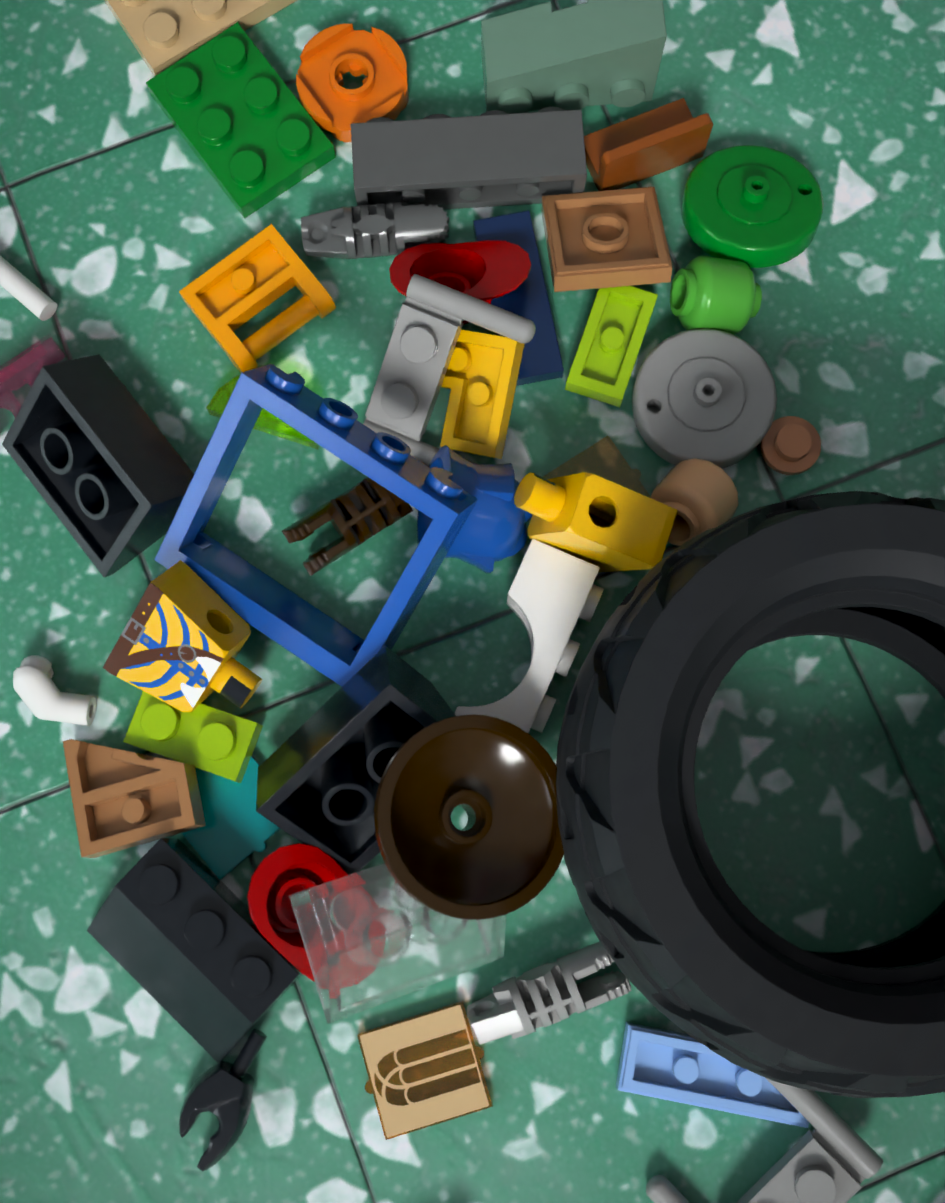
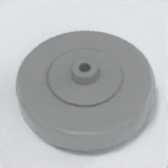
(704, 398)

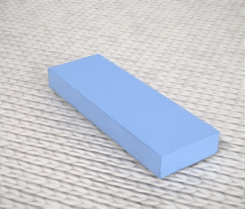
(687, 1072)

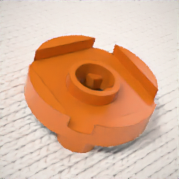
(346, 50)

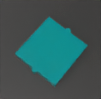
(231, 821)

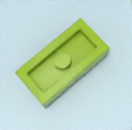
(611, 343)
(203, 738)

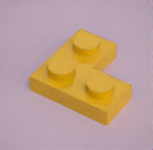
(481, 393)

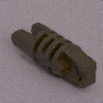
(356, 518)

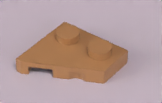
(128, 797)

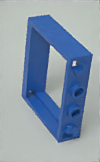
(256, 595)

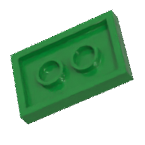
(241, 120)

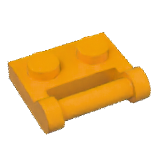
(245, 286)

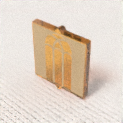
(424, 1070)

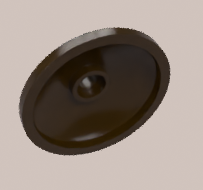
(511, 808)

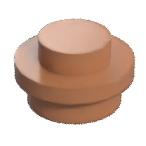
(791, 445)

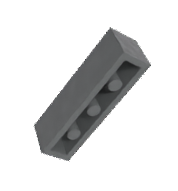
(469, 159)

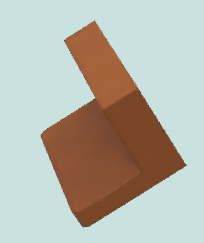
(646, 145)

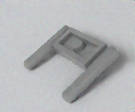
(421, 355)
(817, 1169)

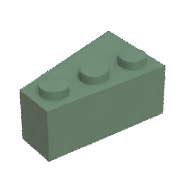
(573, 55)

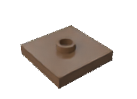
(605, 239)

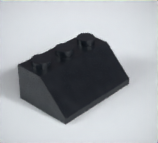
(98, 461)
(330, 769)
(192, 947)

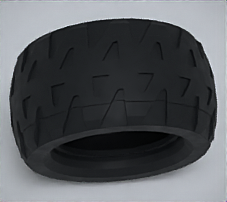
(630, 814)

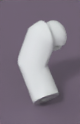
(44, 699)

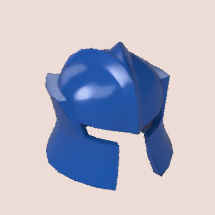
(495, 524)

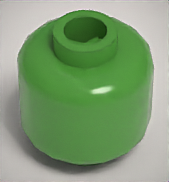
(715, 294)

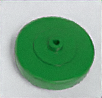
(752, 205)

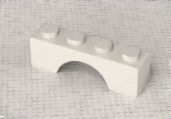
(548, 599)

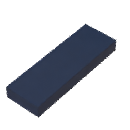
(541, 355)

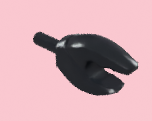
(227, 1094)

